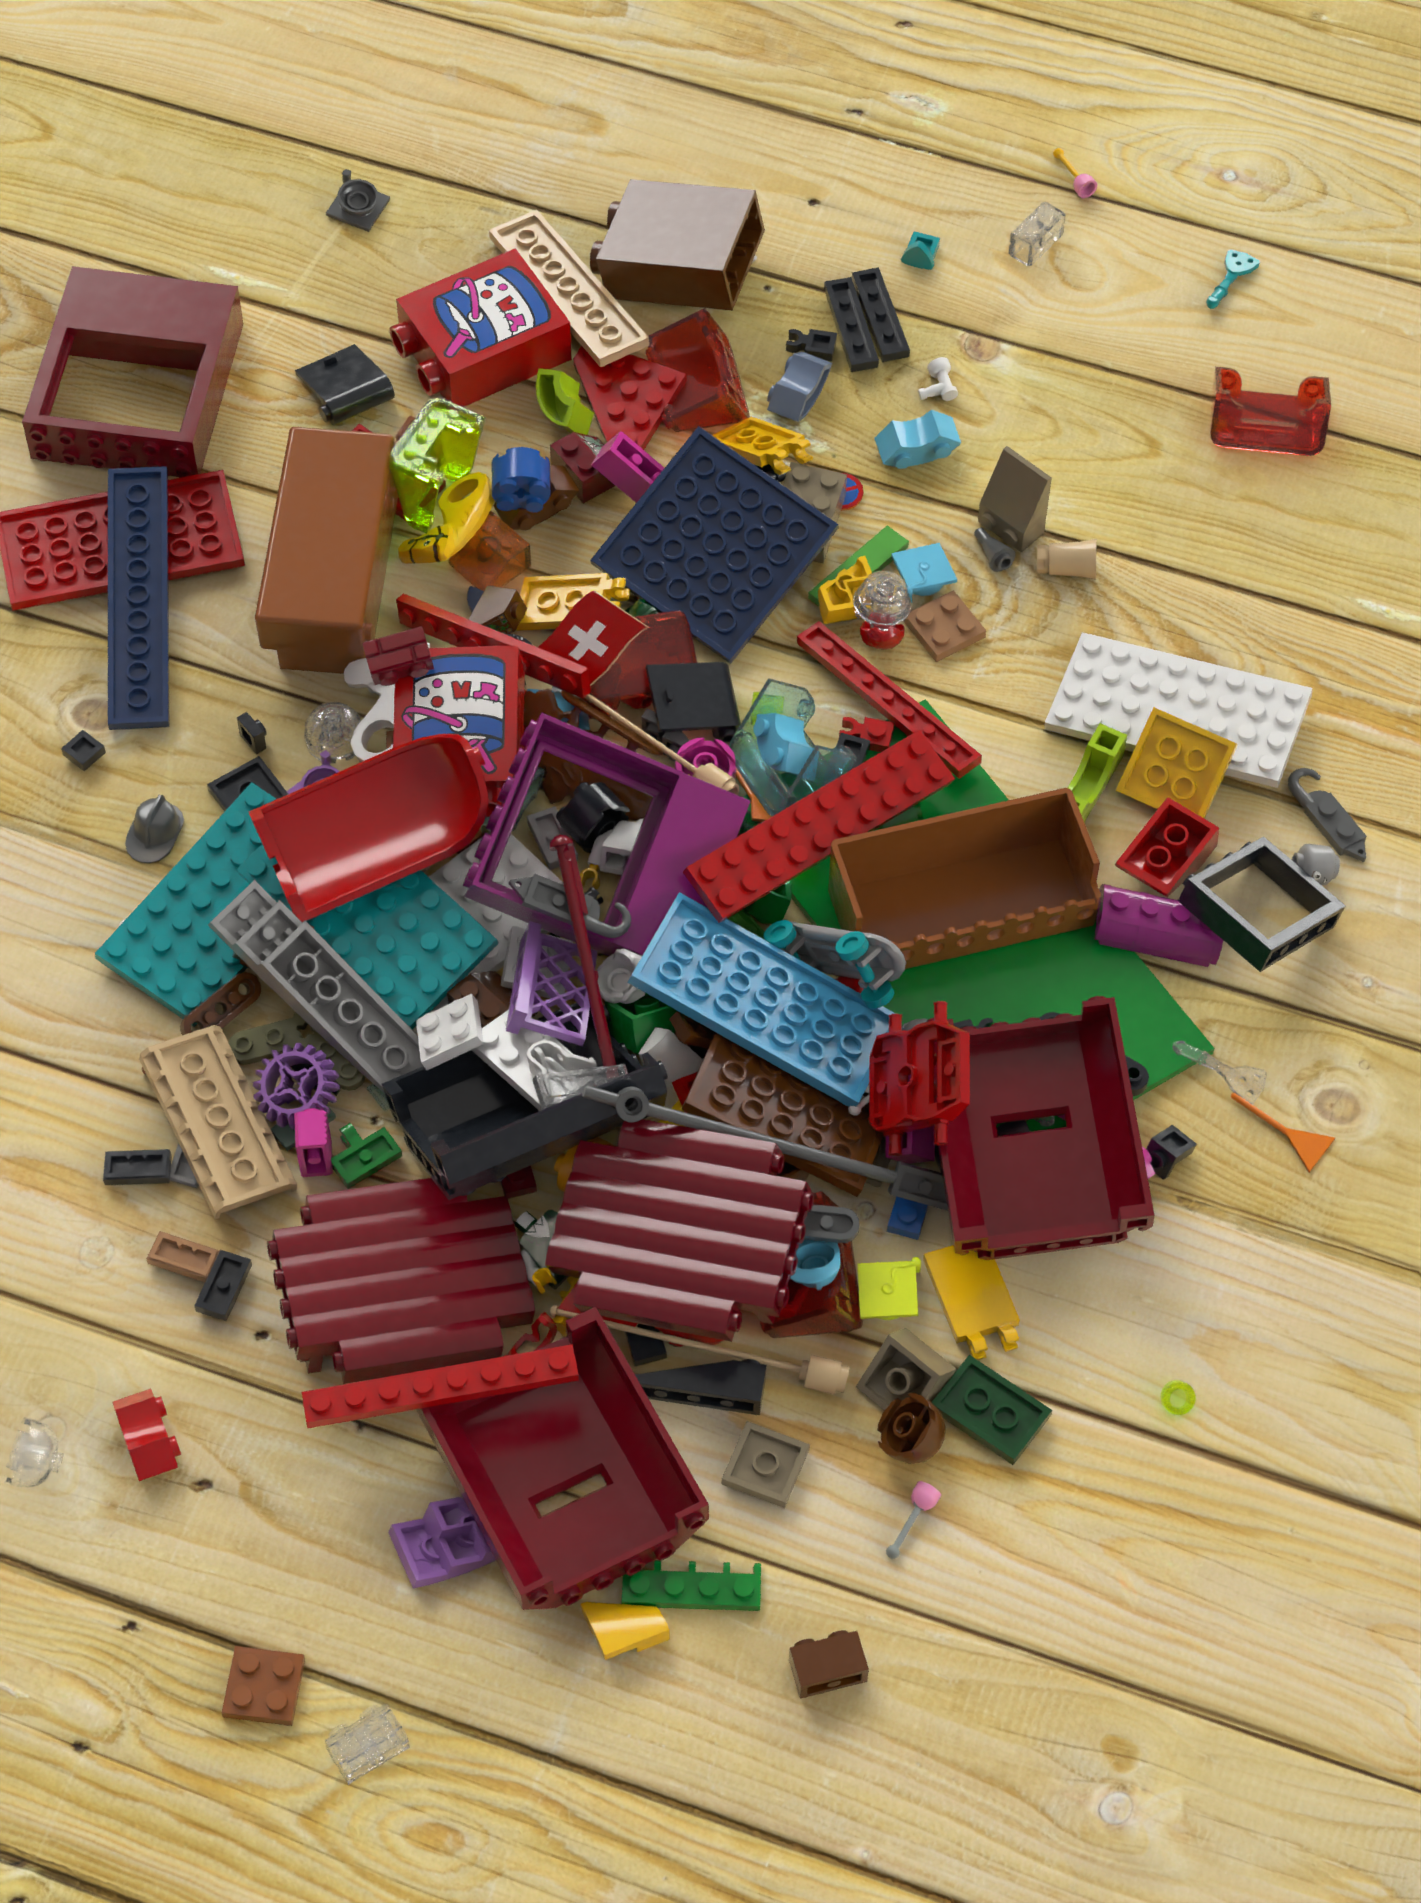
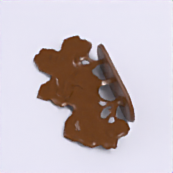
(564, 776)

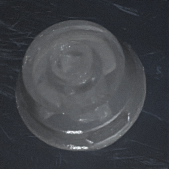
(882, 600)

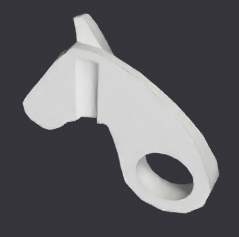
(380, 716)

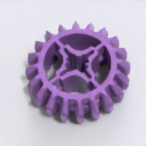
(320, 1073)

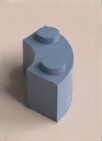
(799, 386)

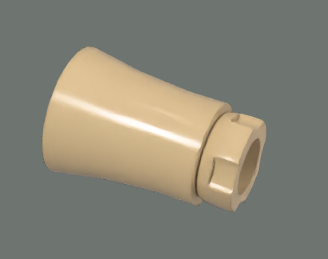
(1068, 559)

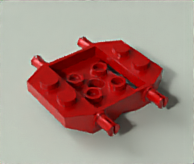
(910, 1106)

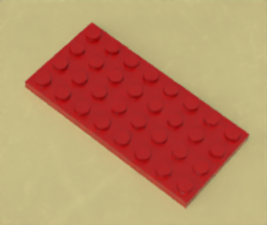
(62, 545)

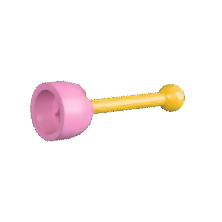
(1083, 184)

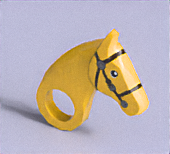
(460, 521)

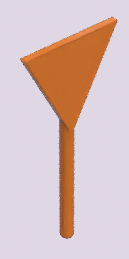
(757, 810)
(1308, 1145)

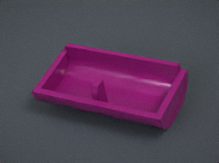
(1154, 927)

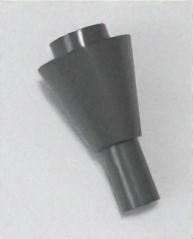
(998, 554)

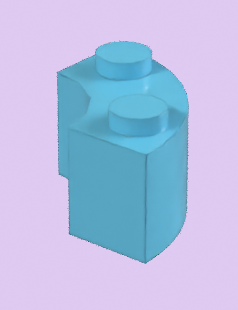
(917, 440)
(782, 742)

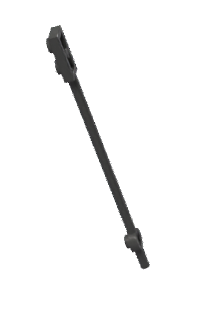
(905, 1182)

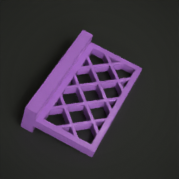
(529, 980)

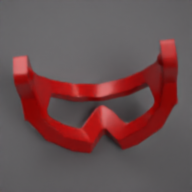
(547, 1321)

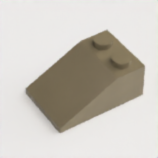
(1015, 501)

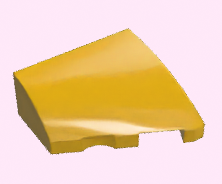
(837, 595)
(625, 1626)

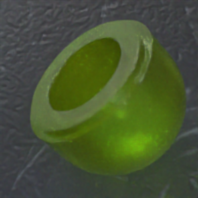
(1166, 1393)

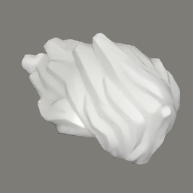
(614, 976)

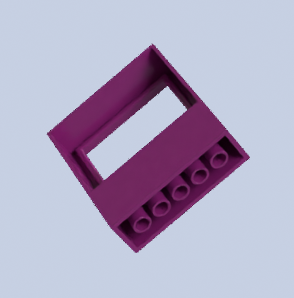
(680, 827)

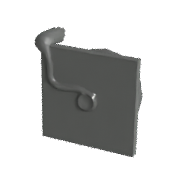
(357, 203)

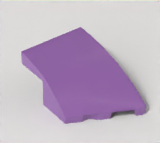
(441, 1543)

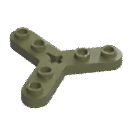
(258, 1042)

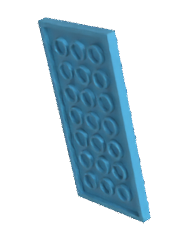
(762, 999)

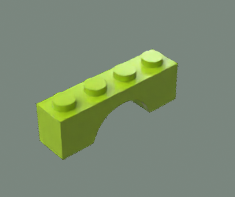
(1097, 767)

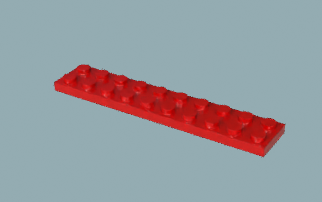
(804, 831)

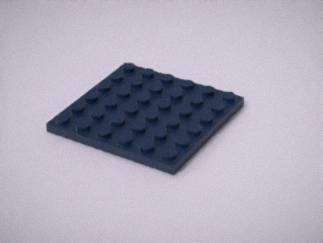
(715, 543)

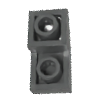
(671, 739)

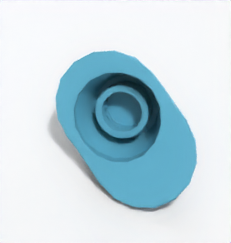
(817, 1263)

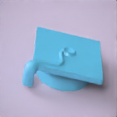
(924, 569)

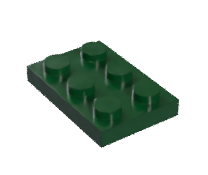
(991, 1409)

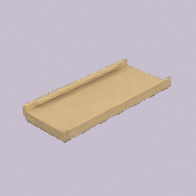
(216, 1120)

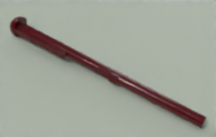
(577, 907)

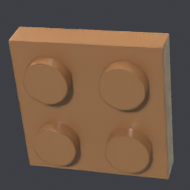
(945, 626)

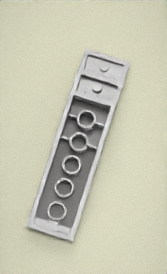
(318, 985)

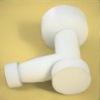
(939, 369)

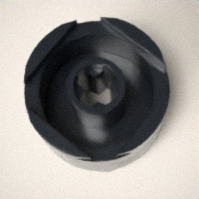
(591, 813)

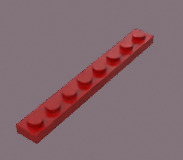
(466, 633)
(887, 697)
(440, 1386)

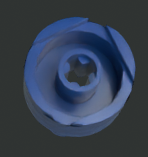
(520, 479)

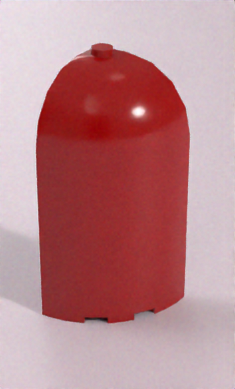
(374, 822)

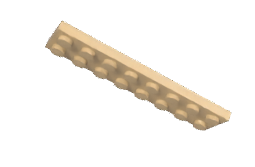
(593, 312)

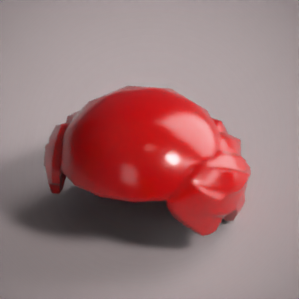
(882, 639)

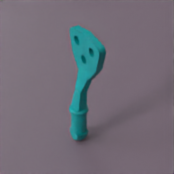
(1236, 264)

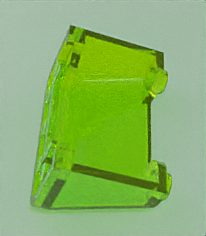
(434, 446)

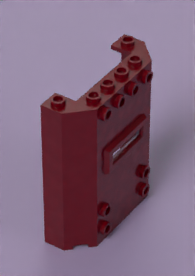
(1052, 1184)
(544, 1440)

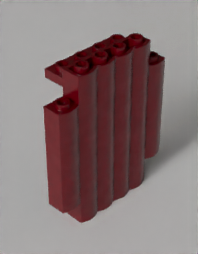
(680, 1228)
(399, 1279)

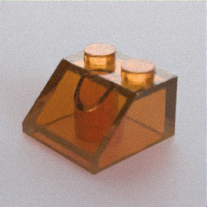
(492, 555)

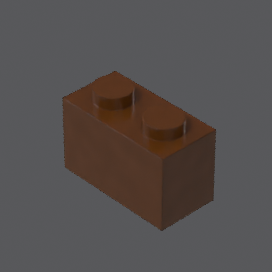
(828, 1663)

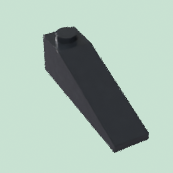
(718, 1385)

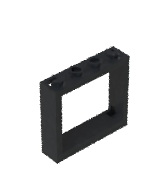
(1238, 932)

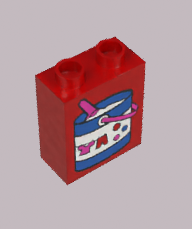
(481, 330)
(470, 695)

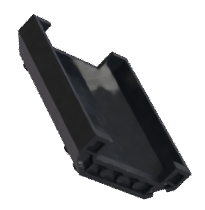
(478, 1128)

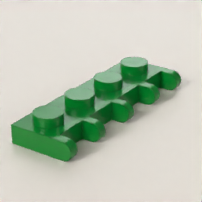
(694, 1588)

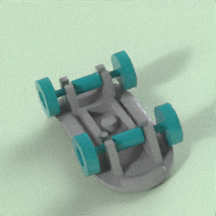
(844, 955)

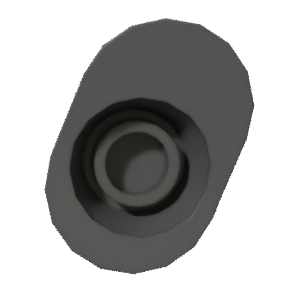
(154, 830)

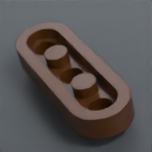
(230, 999)

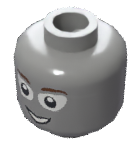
(1318, 862)

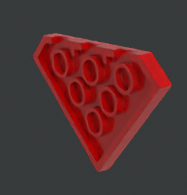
(628, 394)

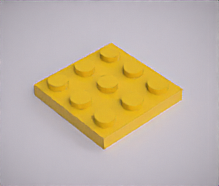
(1176, 763)

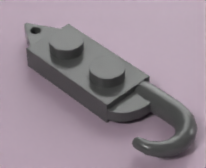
(1329, 817)
(550, 899)

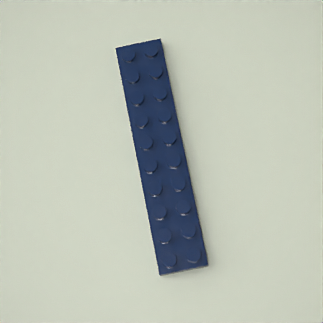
(138, 598)

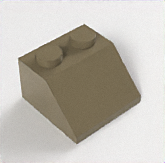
(903, 1368)

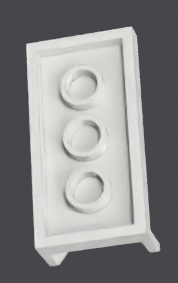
(525, 1055)

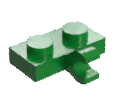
(365, 1155)

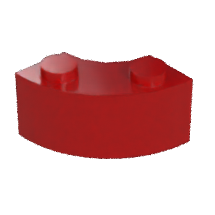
(146, 1435)

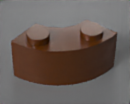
(562, 492)

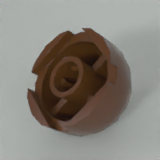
(911, 1429)

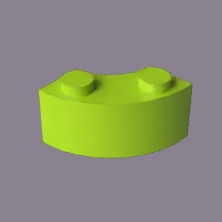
(561, 402)

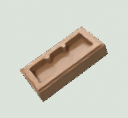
(182, 1256)

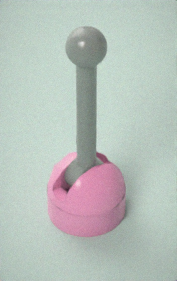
(923, 1498)

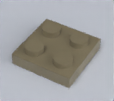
(765, 1464)

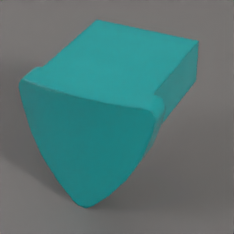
(921, 251)

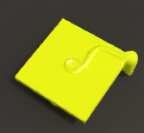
(888, 1289)

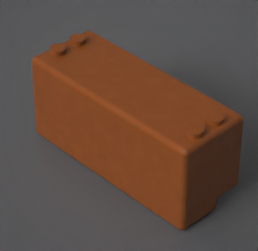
(327, 549)
(969, 878)

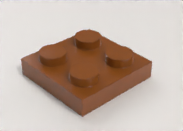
(263, 1686)

